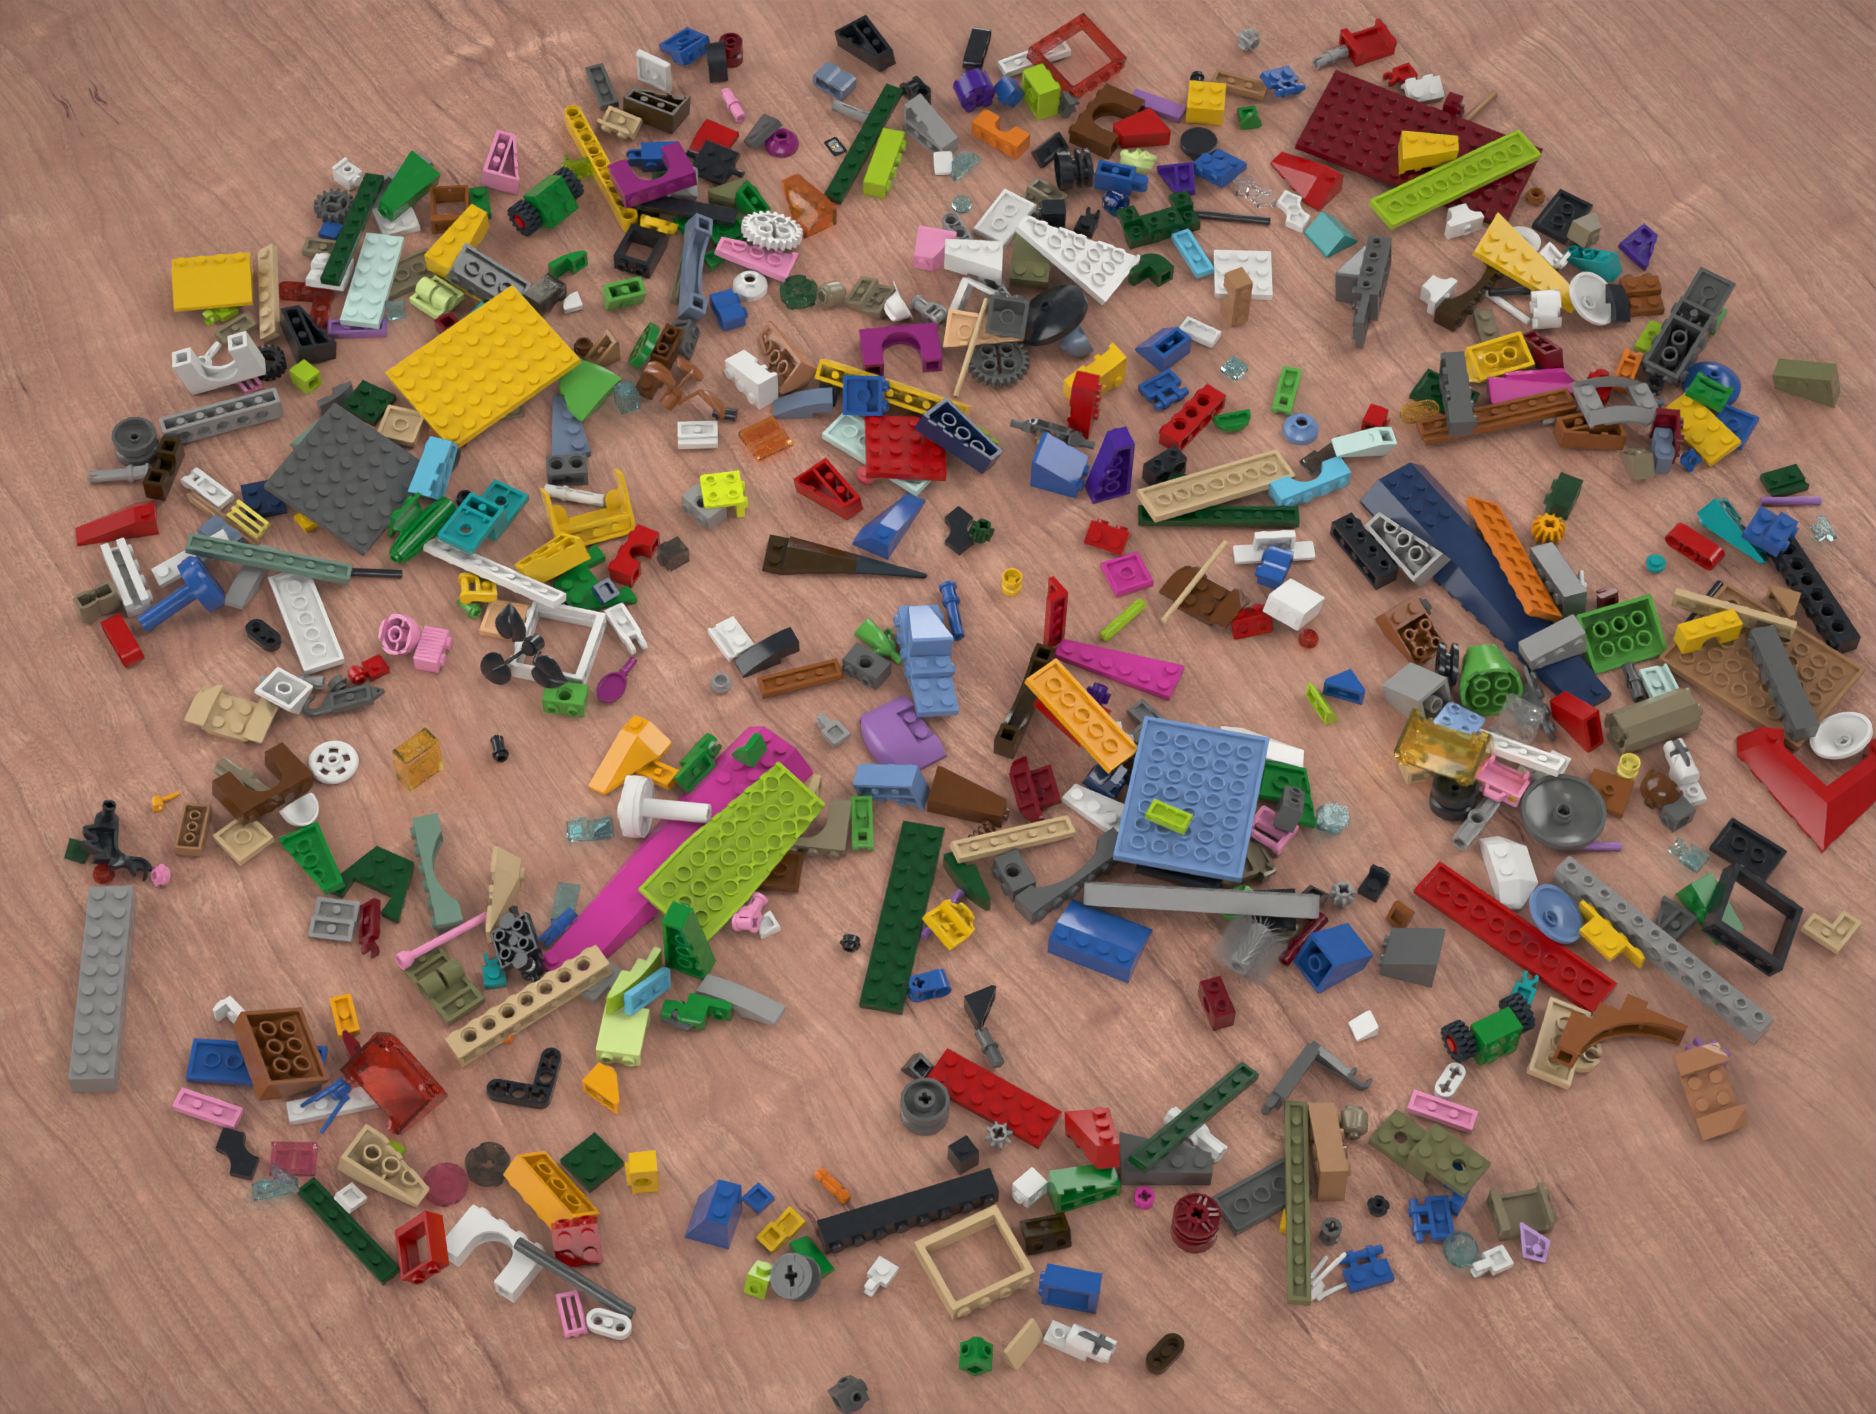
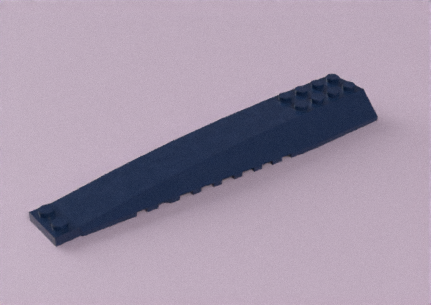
(1473, 574)

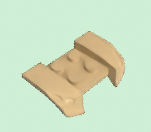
(231, 716)

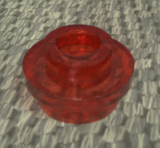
(1308, 634)
(103, 869)

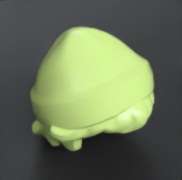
(1141, 160)

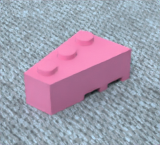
(501, 164)

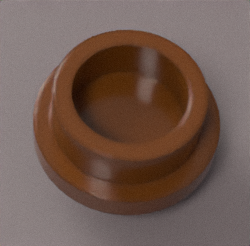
(583, 346)

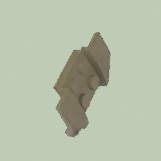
(1257, 865)

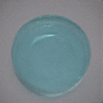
(961, 204)

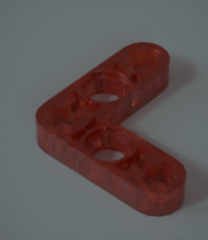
(318, 299)

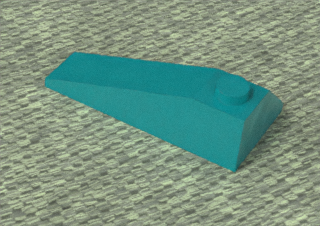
(1724, 521)

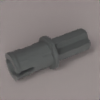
(990, 1048)

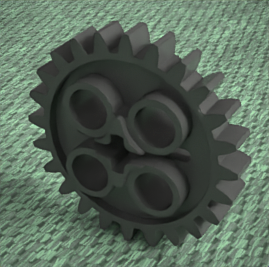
(1012, 360)

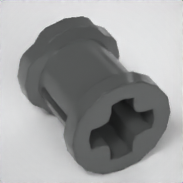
(1326, 1227)

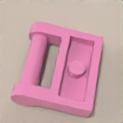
(1264, 820)

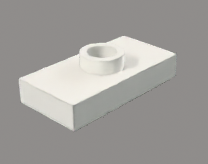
(1200, 332)

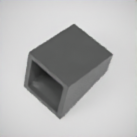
(1412, 954)

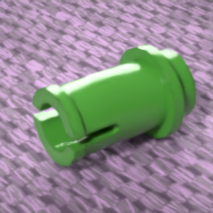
(473, 609)

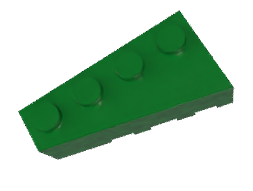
(685, 942)

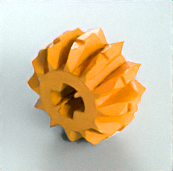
(1548, 529)

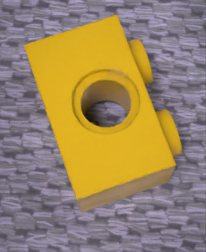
(642, 1172)

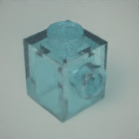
(626, 397)

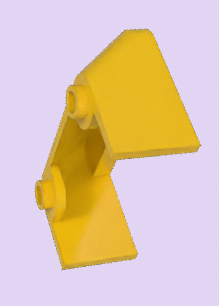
(597, 525)

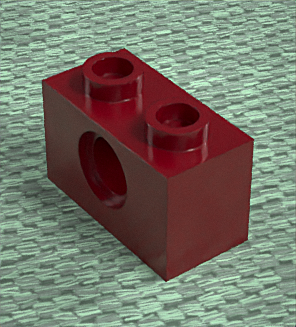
(1216, 1003)

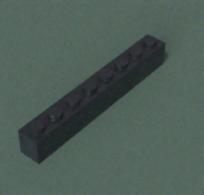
(907, 1211)

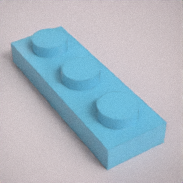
(1192, 253)
(647, 991)

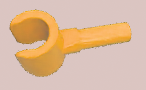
(158, 801)

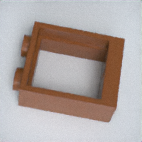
(441, 194)

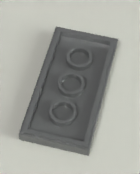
(1254, 1198)

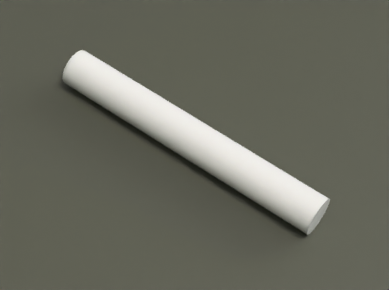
(1509, 308)

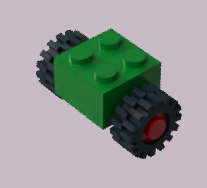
(547, 202)
(1492, 1035)

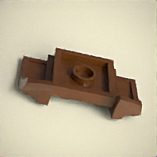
(1207, 600)

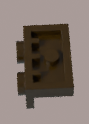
(1046, 1233)

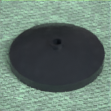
(1054, 314)

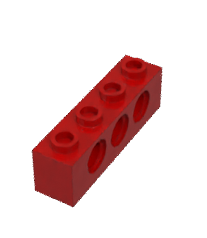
(1192, 418)

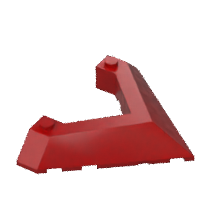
(1818, 809)

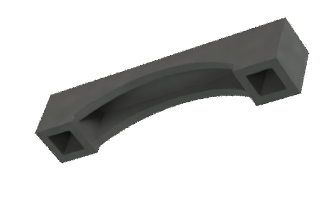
(1039, 901)

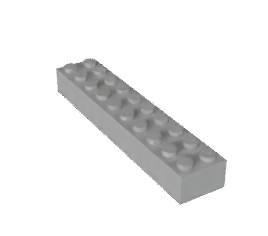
(103, 989)

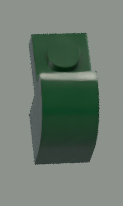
(1154, 267)

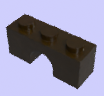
(169, 459)

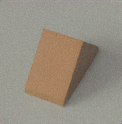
(605, 350)
(1783, 600)

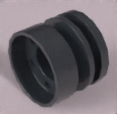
(1076, 168)

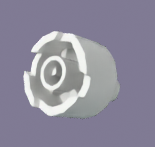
(1545, 309)

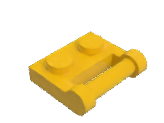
(484, 589)

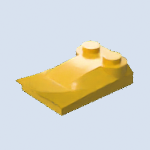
(1497, 357)

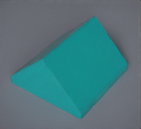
(1329, 235)

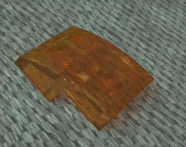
(765, 438)

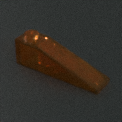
(808, 205)

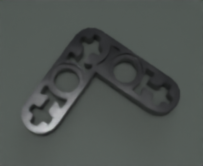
(537, 1089)

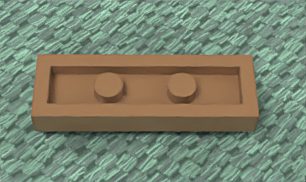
(1241, 85)

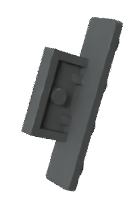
(1534, 695)

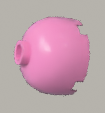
(399, 634)

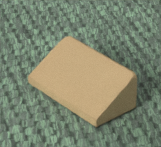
(1022, 1345)

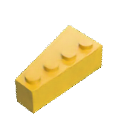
(468, 229)

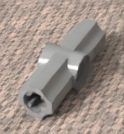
(1469, 829)

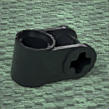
(914, 88)

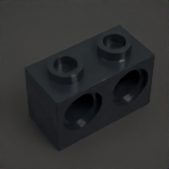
(1164, 466)

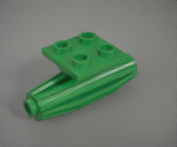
(417, 526)

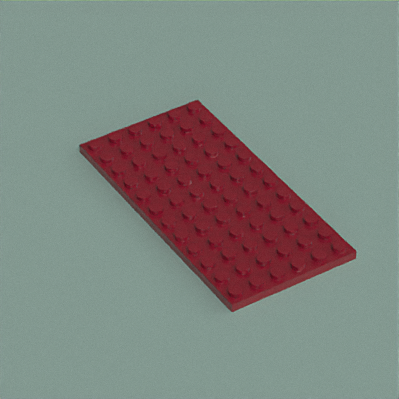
(1361, 131)

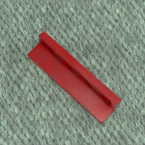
(1055, 613)

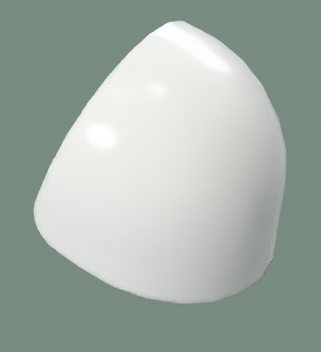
(301, 811)

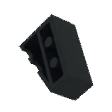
(866, 43)
(305, 337)

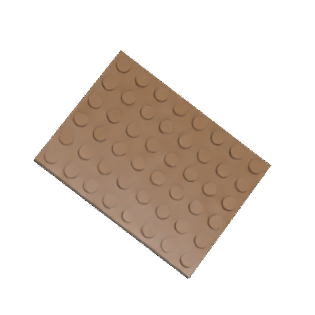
(1731, 677)

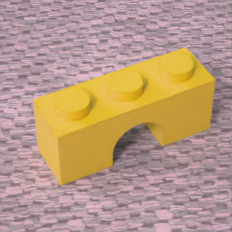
(1722, 625)

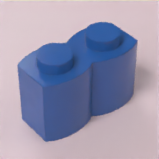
(728, 309)
(1274, 567)

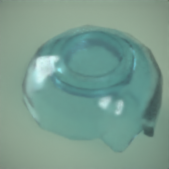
(1460, 1249)

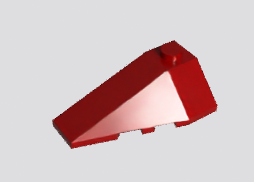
(1311, 180)

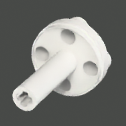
(639, 807)

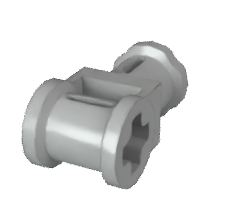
(931, 311)

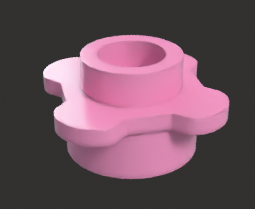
(160, 875)

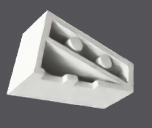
(975, 257)

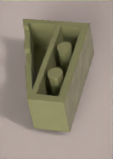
(1808, 380)

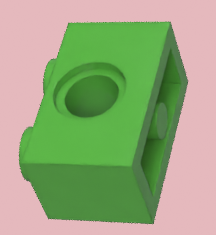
(623, 293)
(576, 699)

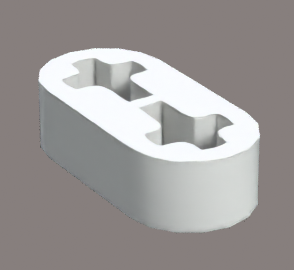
(1445, 1079)

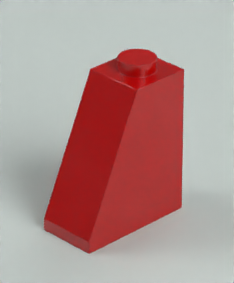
(1142, 130)
(1578, 720)

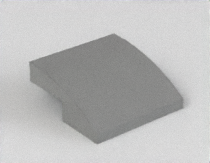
(334, 919)

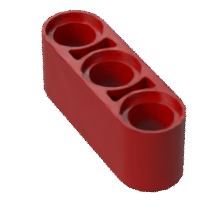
(1694, 546)
(122, 640)

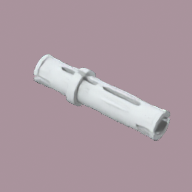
(580, 496)

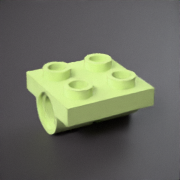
(435, 296)

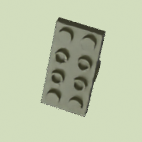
(444, 985)

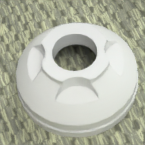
(750, 290)

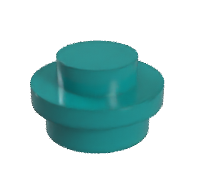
(1655, 563)

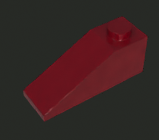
(1543, 351)

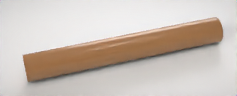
(1481, 105)

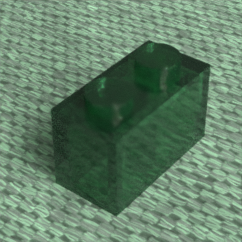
(1563, 495)

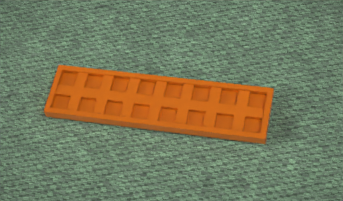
(1513, 559)

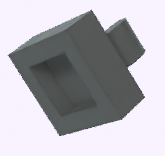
(1067, 104)

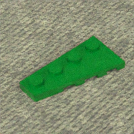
(313, 855)

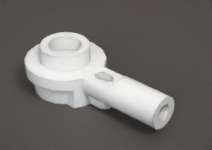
(207, 358)

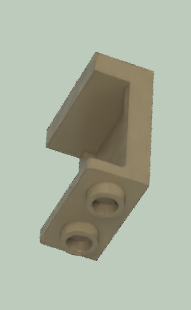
(1523, 1206)

